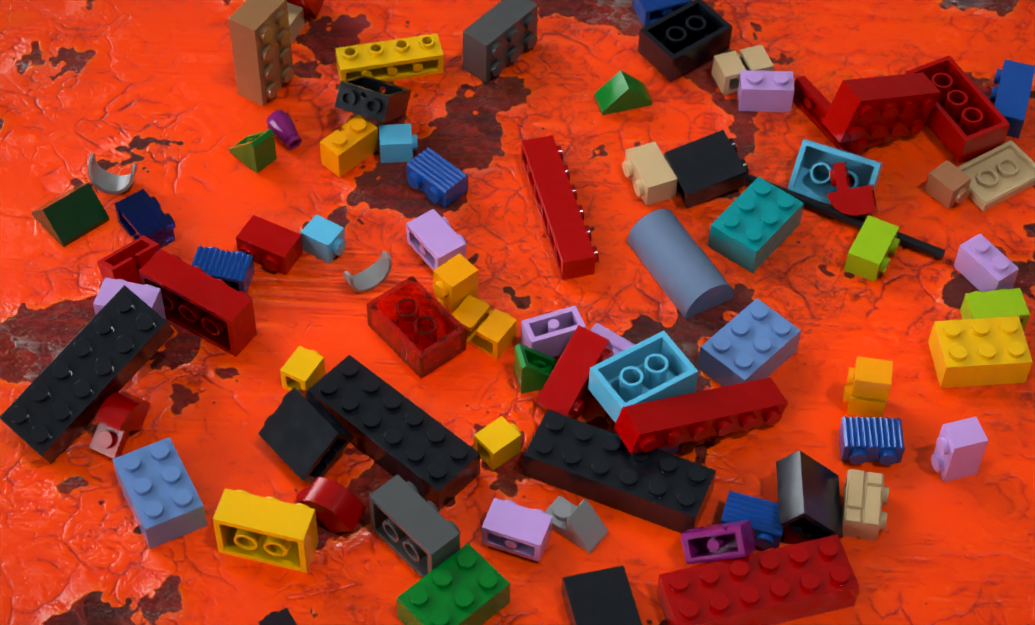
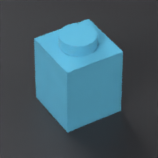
(397, 143)
(323, 239)

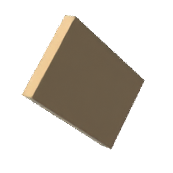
(999, 175)

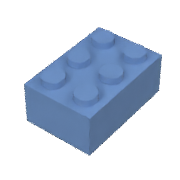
(749, 346)
(160, 492)

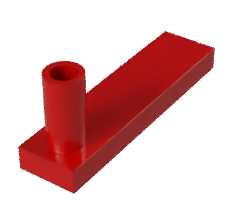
(815, 107)

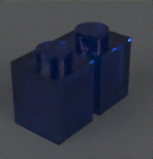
(143, 216)

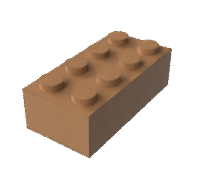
(261, 48)

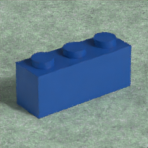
(1013, 93)

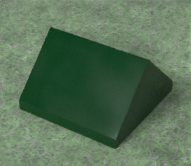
(72, 214)

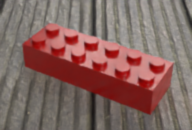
(762, 587)

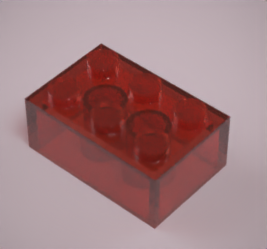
(416, 326)

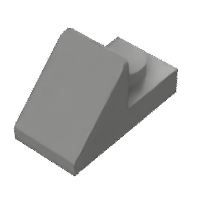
(577, 523)

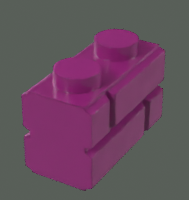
(718, 542)

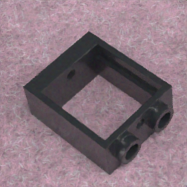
(364, 97)

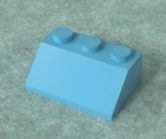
(815, 161)

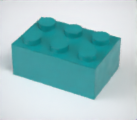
(755, 224)

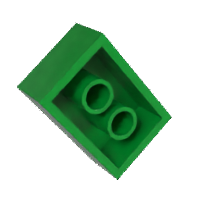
(456, 592)

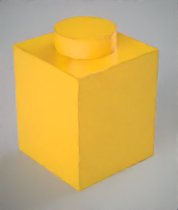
(302, 369)
(498, 442)

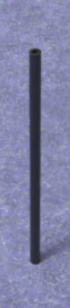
(856, 221)

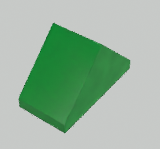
(622, 94)
(256, 150)
(532, 368)

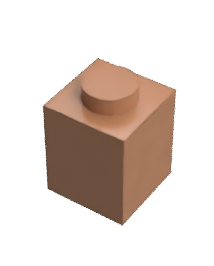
(948, 184)

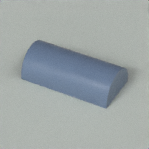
(678, 263)

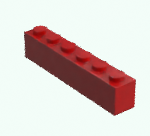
(559, 208)
(700, 415)

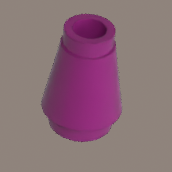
(284, 129)

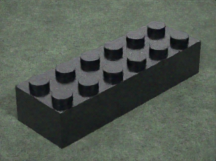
(87, 373)
(397, 432)
(603, 470)

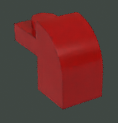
(847, 199)
(115, 420)
(332, 504)

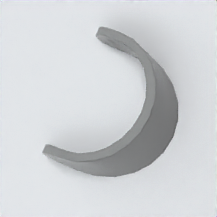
(107, 181)
(372, 276)

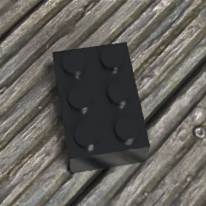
(684, 39)

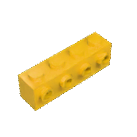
(392, 59)

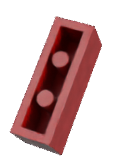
(569, 380)

